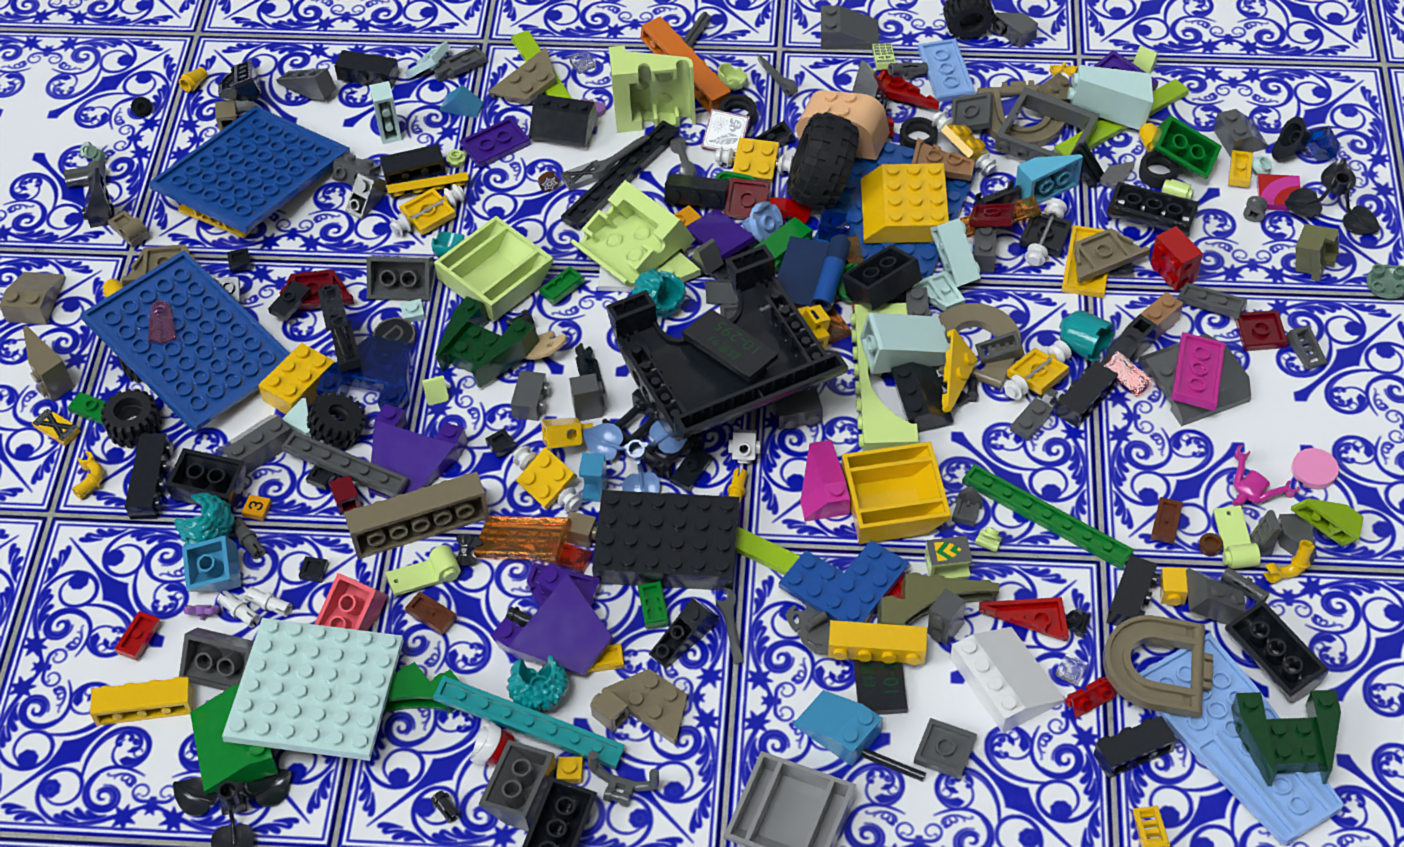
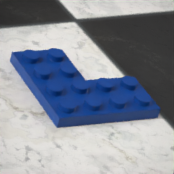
(846, 594)

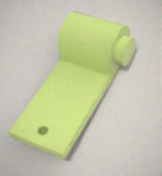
(1237, 547)
(438, 569)

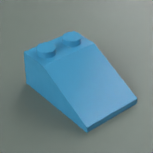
(840, 725)

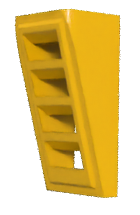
(1143, 834)

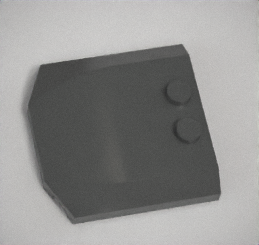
(1233, 388)

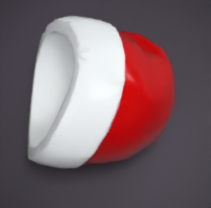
(490, 744)

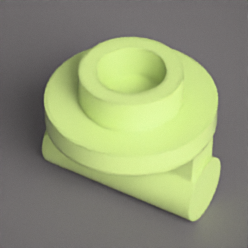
(989, 539)

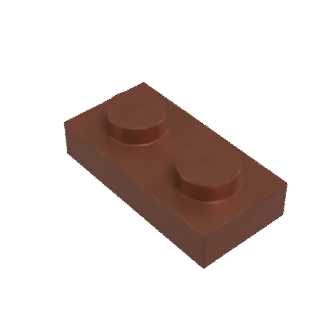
(1166, 520)
(430, 613)

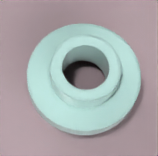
(1261, 165)

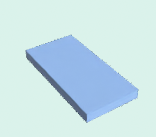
(946, 69)

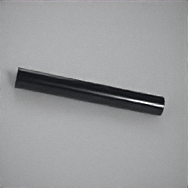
(893, 764)

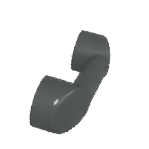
(678, 146)

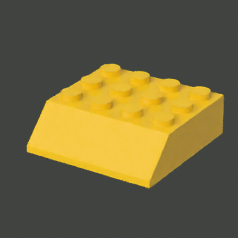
(903, 202)
(895, 492)

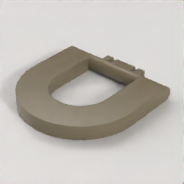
(1039, 134)
(989, 319)
(1153, 694)

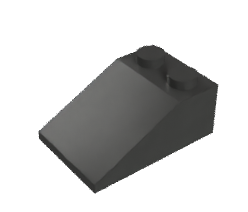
(847, 29)

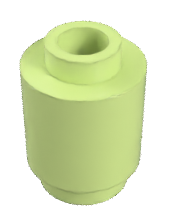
(1178, 189)

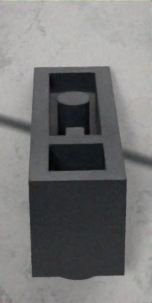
(98, 202)

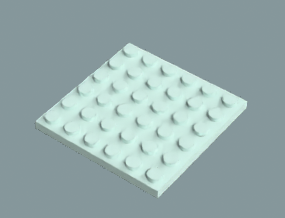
(314, 689)

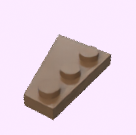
(955, 165)

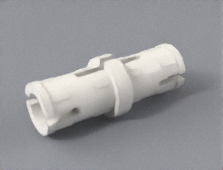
(268, 601)
(238, 609)

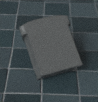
(967, 506)

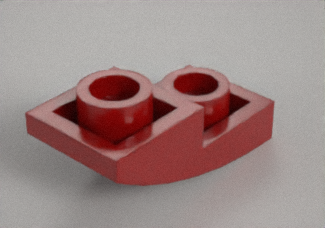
(791, 208)

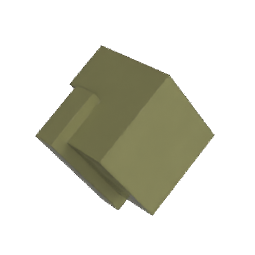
(1316, 249)

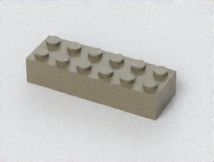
(417, 515)

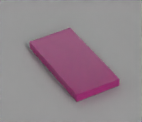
(1198, 371)

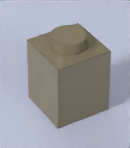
(226, 113)
(582, 529)
(609, 710)

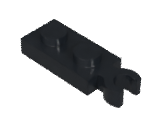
(587, 364)

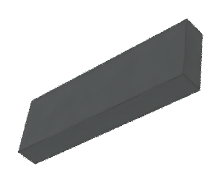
(1212, 300)

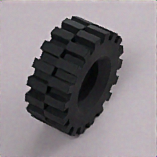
(332, 430)

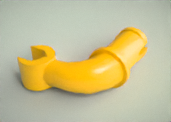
(93, 478)
(1295, 568)

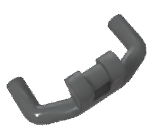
(625, 784)

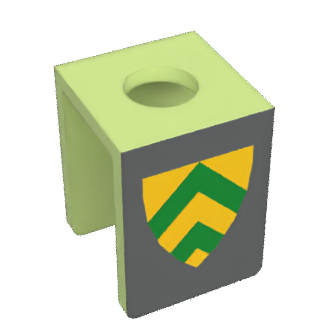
(948, 557)

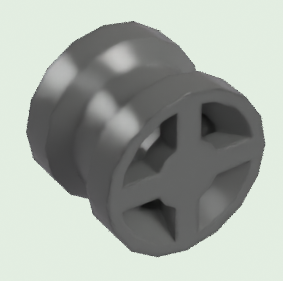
(1255, 209)

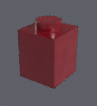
(344, 494)

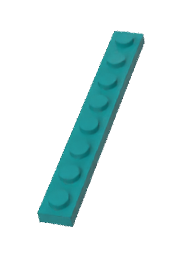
(528, 721)

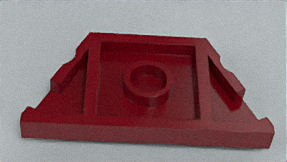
(315, 281)

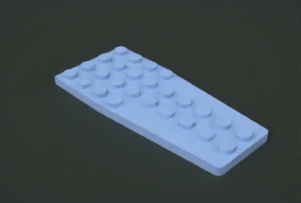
(1294, 800)

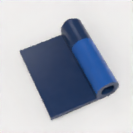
(813, 270)

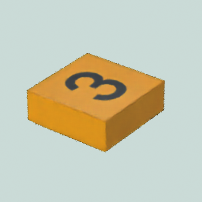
(256, 507)

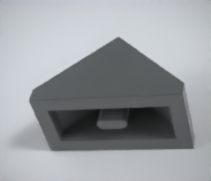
(707, 257)

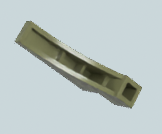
(921, 591)

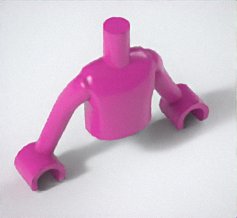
(1254, 484)

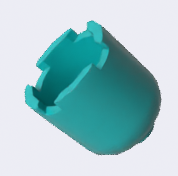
(1086, 334)

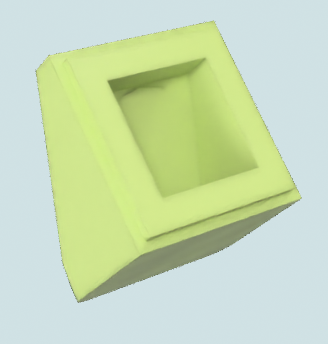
(1145, 59)
(435, 390)

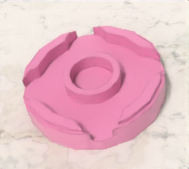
(1315, 468)

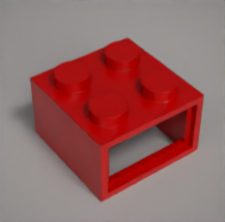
(1176, 258)

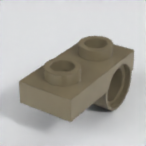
(129, 228)

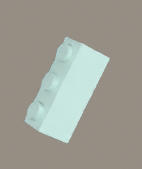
(385, 112)
(956, 252)

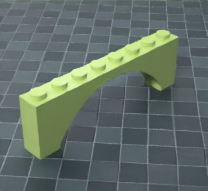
(878, 424)

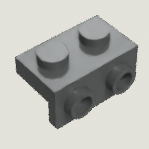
(348, 166)

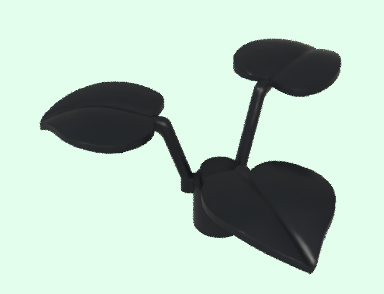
(1339, 180)
(194, 802)

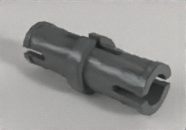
(907, 68)
(248, 539)
(1245, 585)

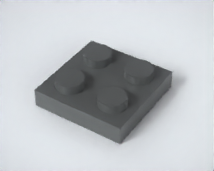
(973, 111)
(945, 748)

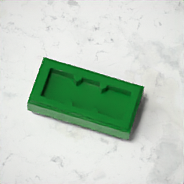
(562, 285)
(87, 407)
(653, 605)

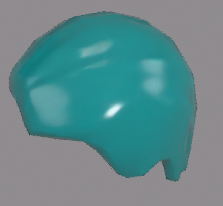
(444, 242)

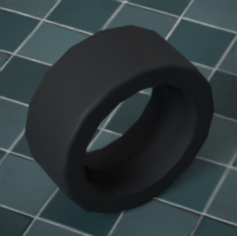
(740, 102)
(917, 124)
(1153, 179)

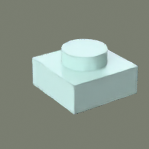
(412, 310)

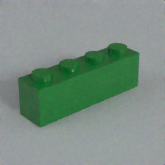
(779, 240)

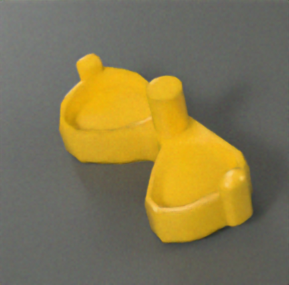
(1069, 70)

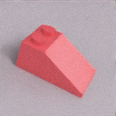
(351, 605)

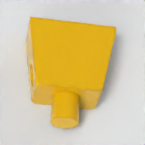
(555, 432)

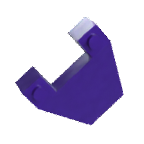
(411, 453)
(560, 628)

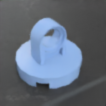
(763, 220)

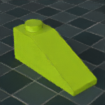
(1331, 518)

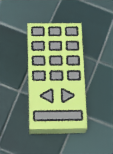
(883, 55)

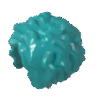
(664, 288)
(212, 523)
(538, 689)

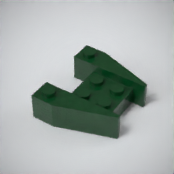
(479, 349)
(1289, 743)

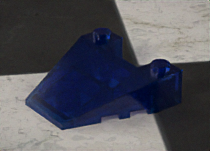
(383, 369)

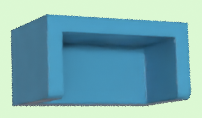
(595, 476)

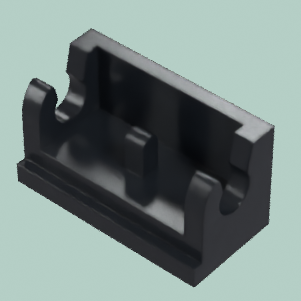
(1006, 195)

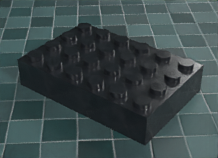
(667, 539)

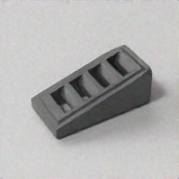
(1307, 334)
(1003, 340)
(1266, 533)

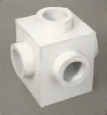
(747, 438)

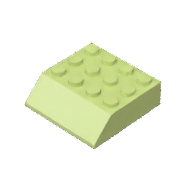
(494, 267)

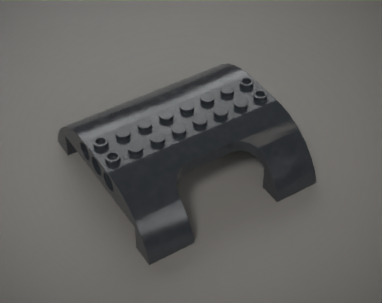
(696, 391)

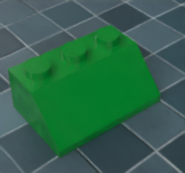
(1186, 146)

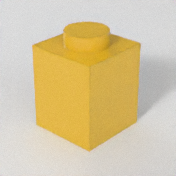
(1173, 586)

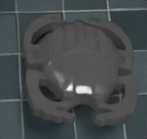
(814, 628)

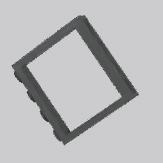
(1050, 107)

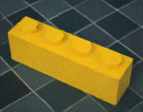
(877, 642)
(141, 701)

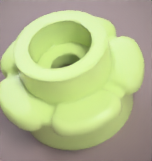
(456, 158)

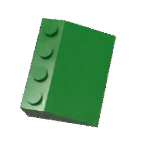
(226, 760)

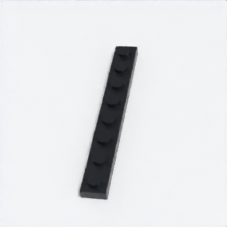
(624, 170)

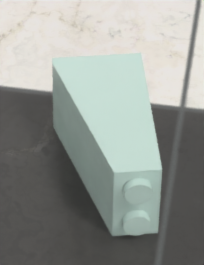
(1114, 94)
(902, 339)

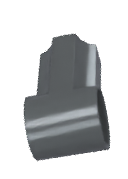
(83, 175)

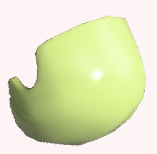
(733, 78)

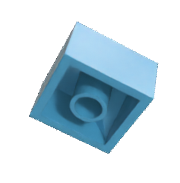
(211, 565)

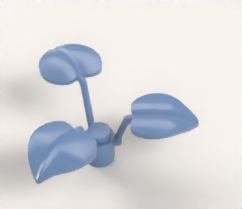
(607, 440)

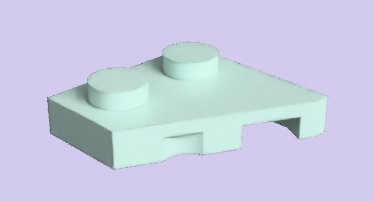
(941, 291)

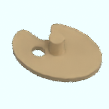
(544, 346)

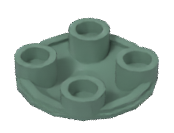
(1386, 281)

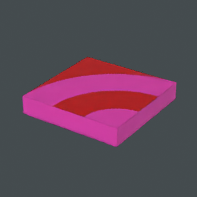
(1276, 189)

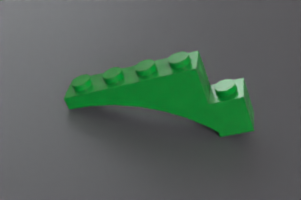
(414, 691)

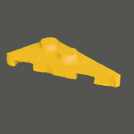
(958, 367)

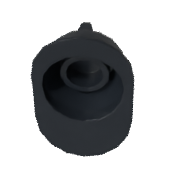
(1292, 139)

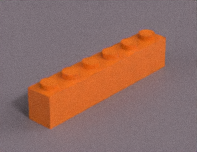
(665, 41)

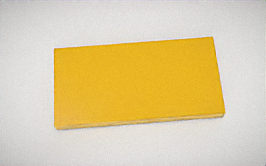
(1093, 287)

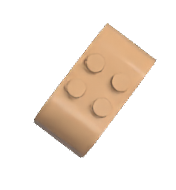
(860, 109)

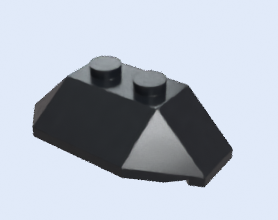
(240, 83)

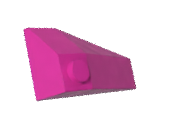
(824, 484)

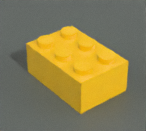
(295, 378)

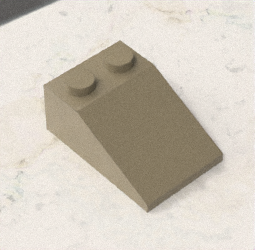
(31, 298)
(46, 367)

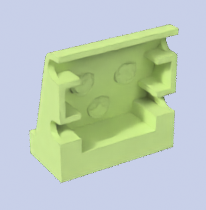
(651, 88)
(632, 235)

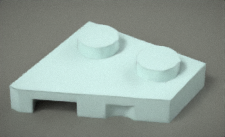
(429, 60)

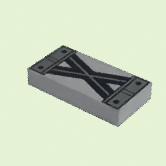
(579, 176)

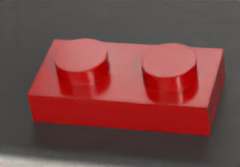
(137, 635)

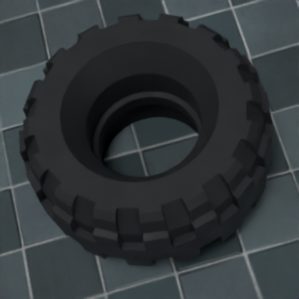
(823, 161)

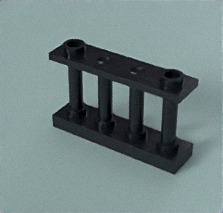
(340, 327)
(659, 465)

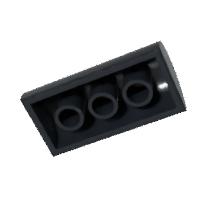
(1152, 208)
(1278, 651)
(560, 815)

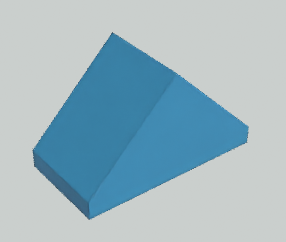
(462, 102)

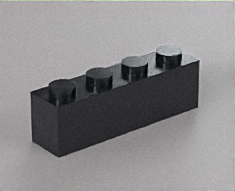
(148, 476)

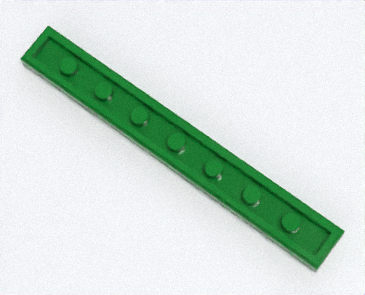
(1048, 516)

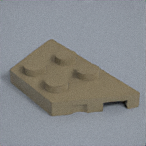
(527, 81)
(1104, 253)
(150, 259)
(653, 702)

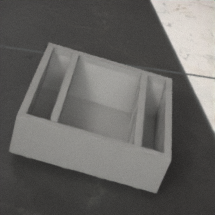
(790, 806)

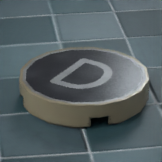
(396, 329)

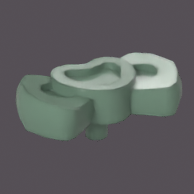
(91, 152)

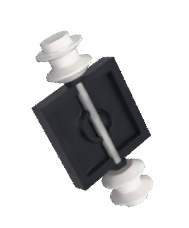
(1046, 233)

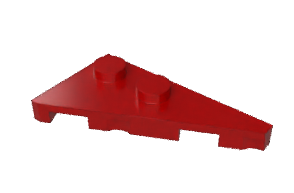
(905, 91)
(1038, 614)

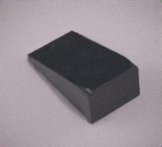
(778, 133)

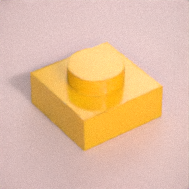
(570, 769)

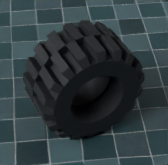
(968, 17)
(125, 406)

